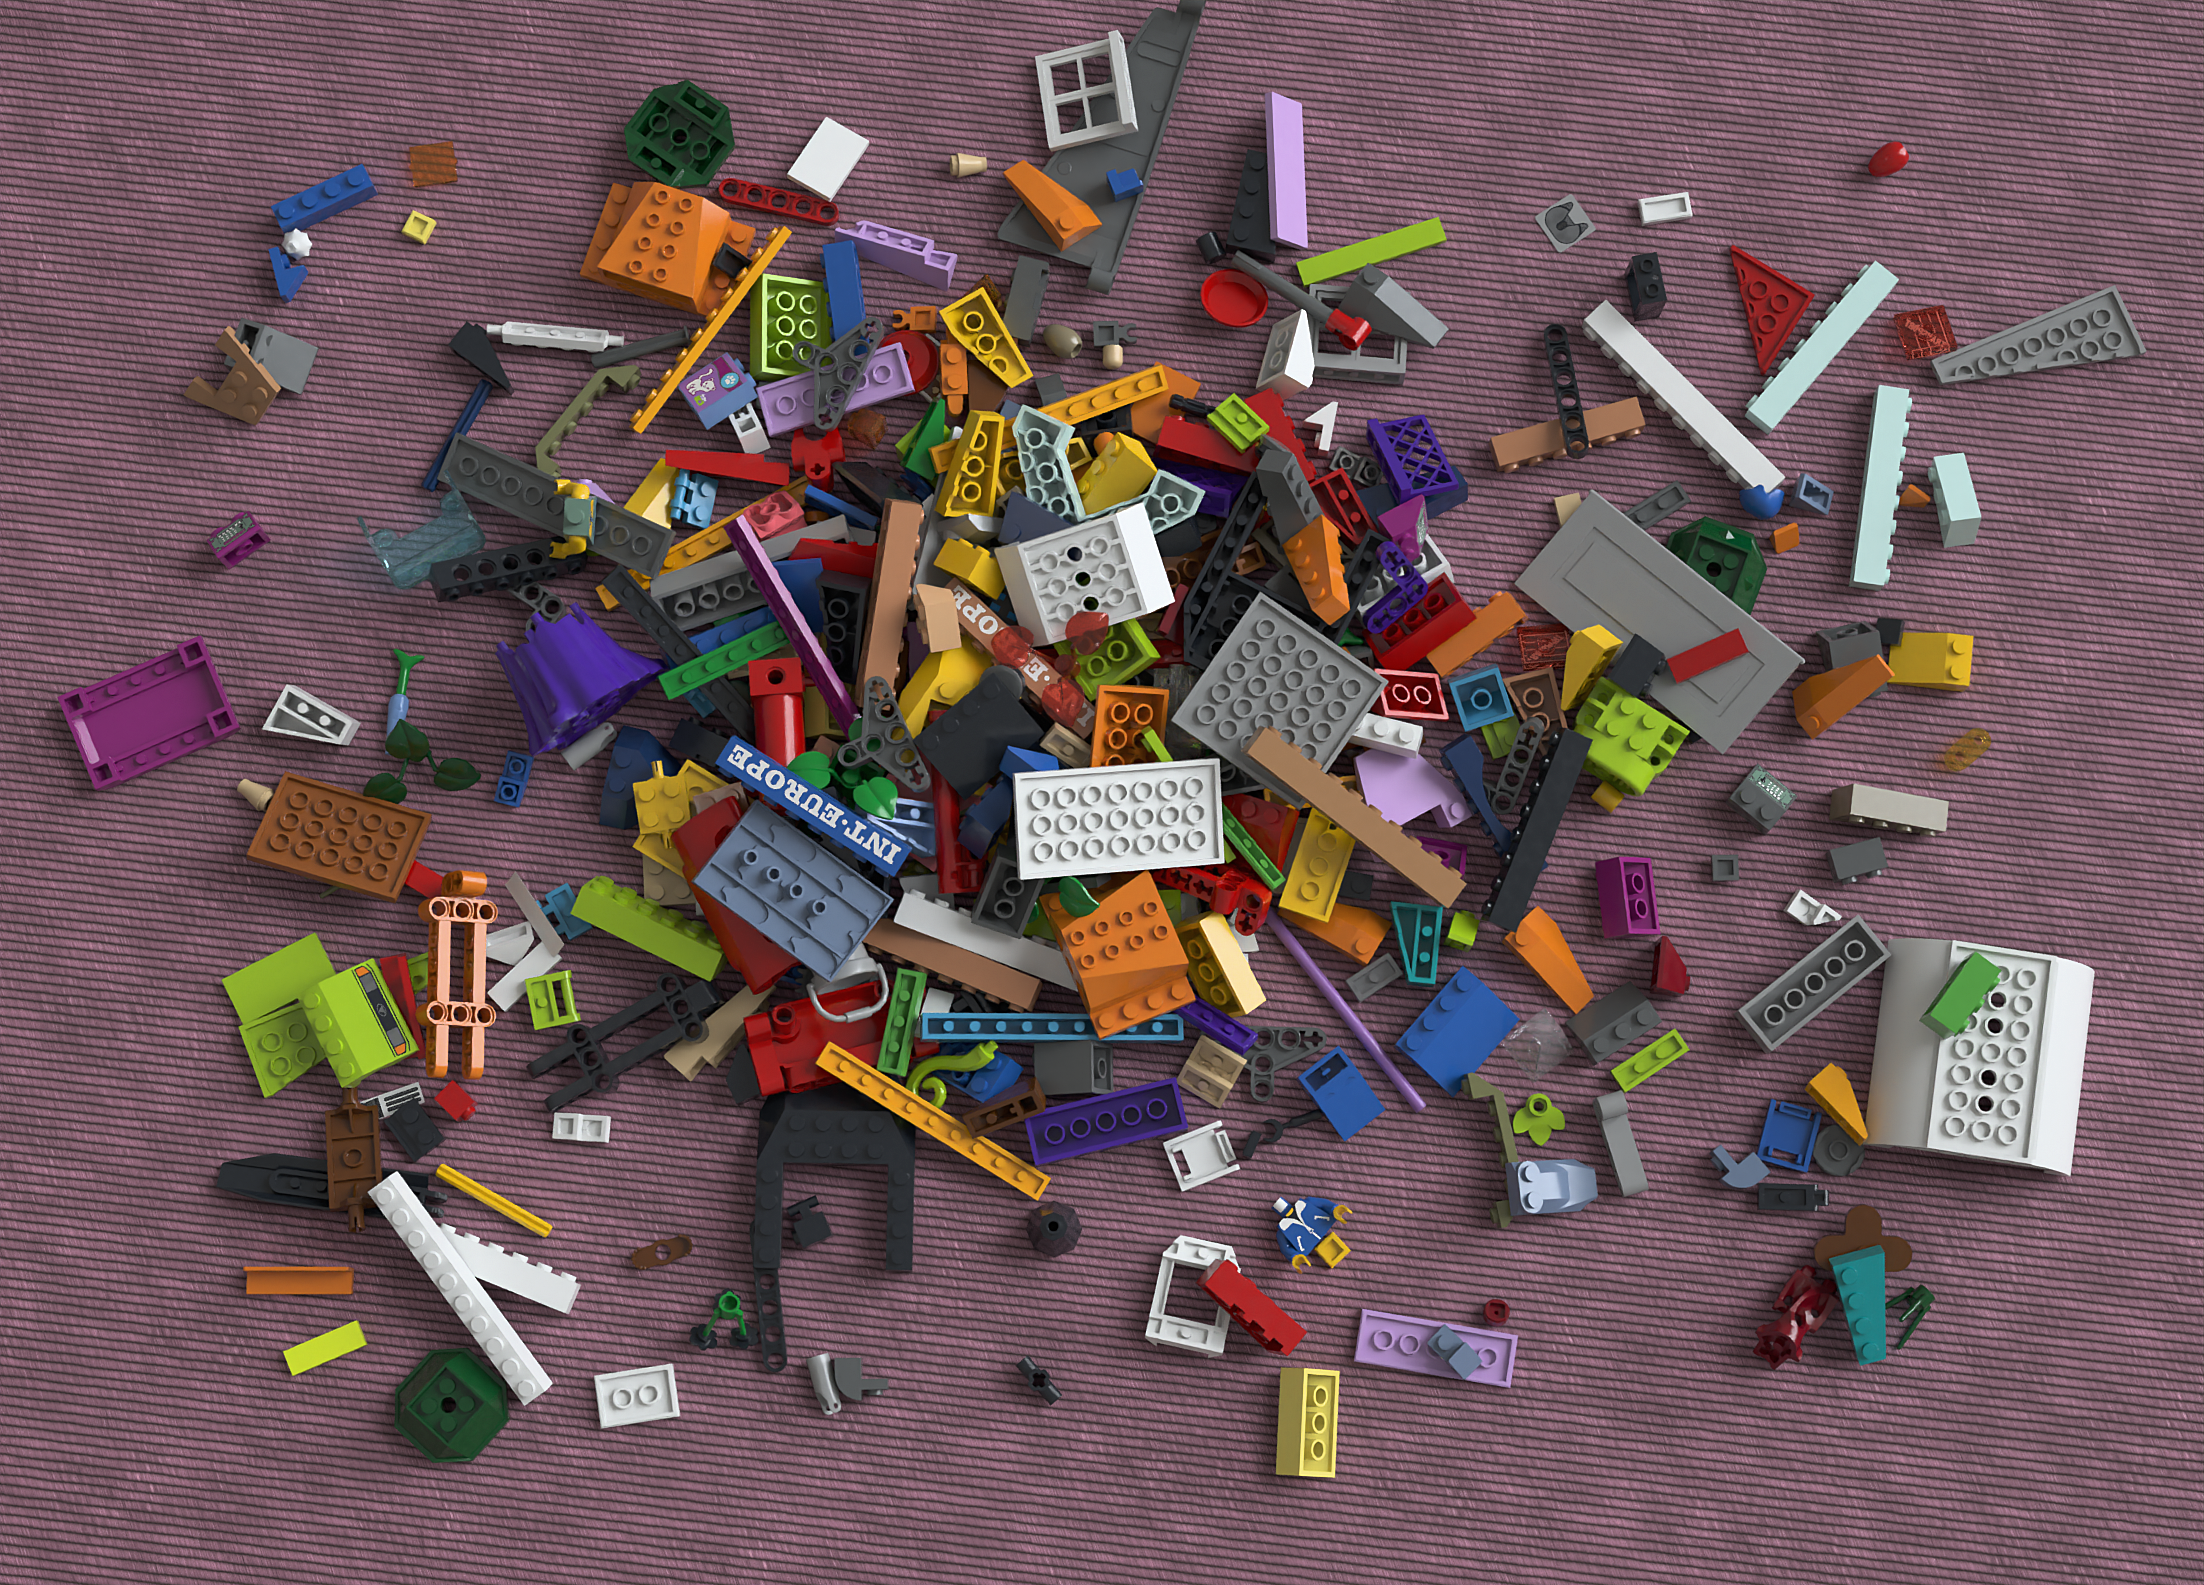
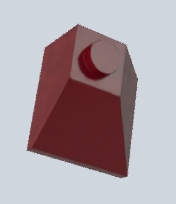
(1668, 970)

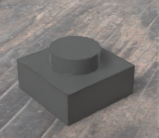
(1724, 868)

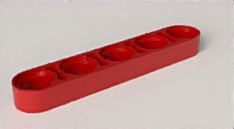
(769, 193)

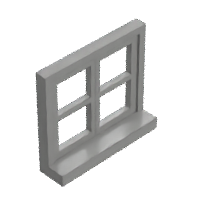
(1353, 366)

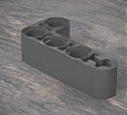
(539, 604)
(1516, 765)

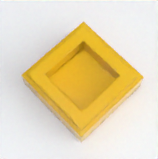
(1332, 1250)

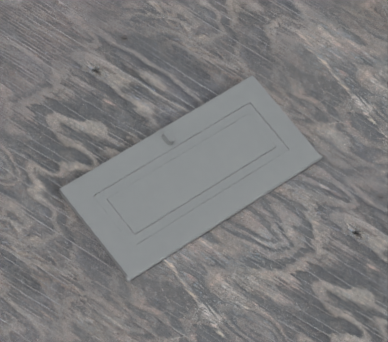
(1626, 581)

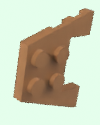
(246, 389)

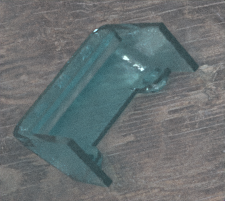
(442, 539)

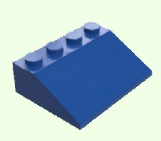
(1457, 1031)

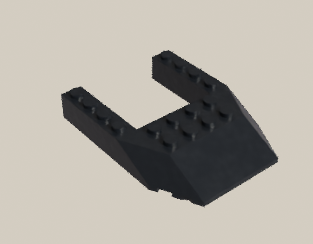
(1223, 597)
(833, 1129)

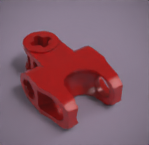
(817, 457)

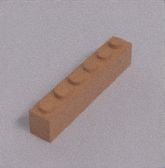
(1546, 439)

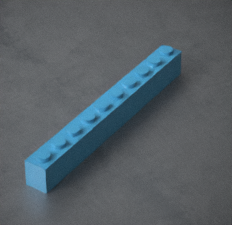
(1040, 1028)

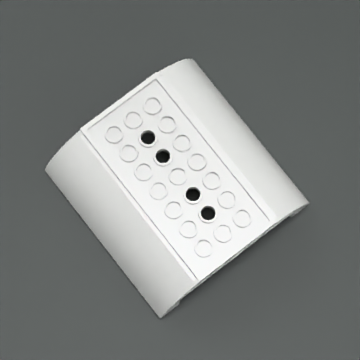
(1930, 1086)

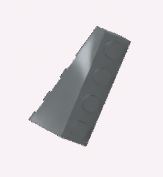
(1288, 495)

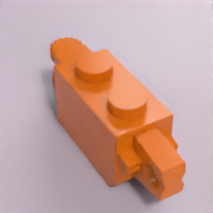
(953, 374)

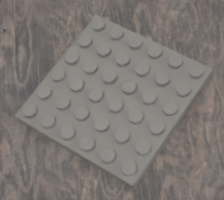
(1282, 677)

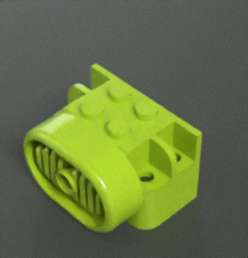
(1628, 737)

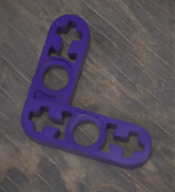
(1405, 585)

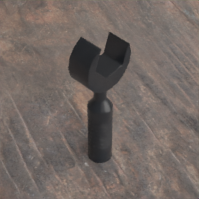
(1294, 1122)

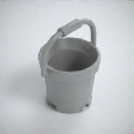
(854, 972)

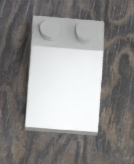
(1288, 357)

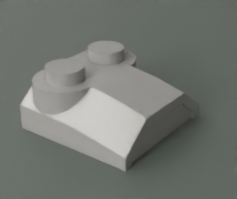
(970, 527)

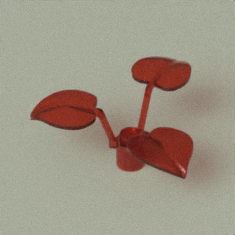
(1065, 698)

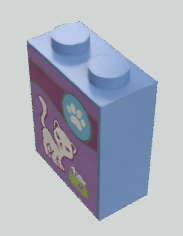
(718, 390)

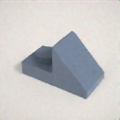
(1454, 1351)

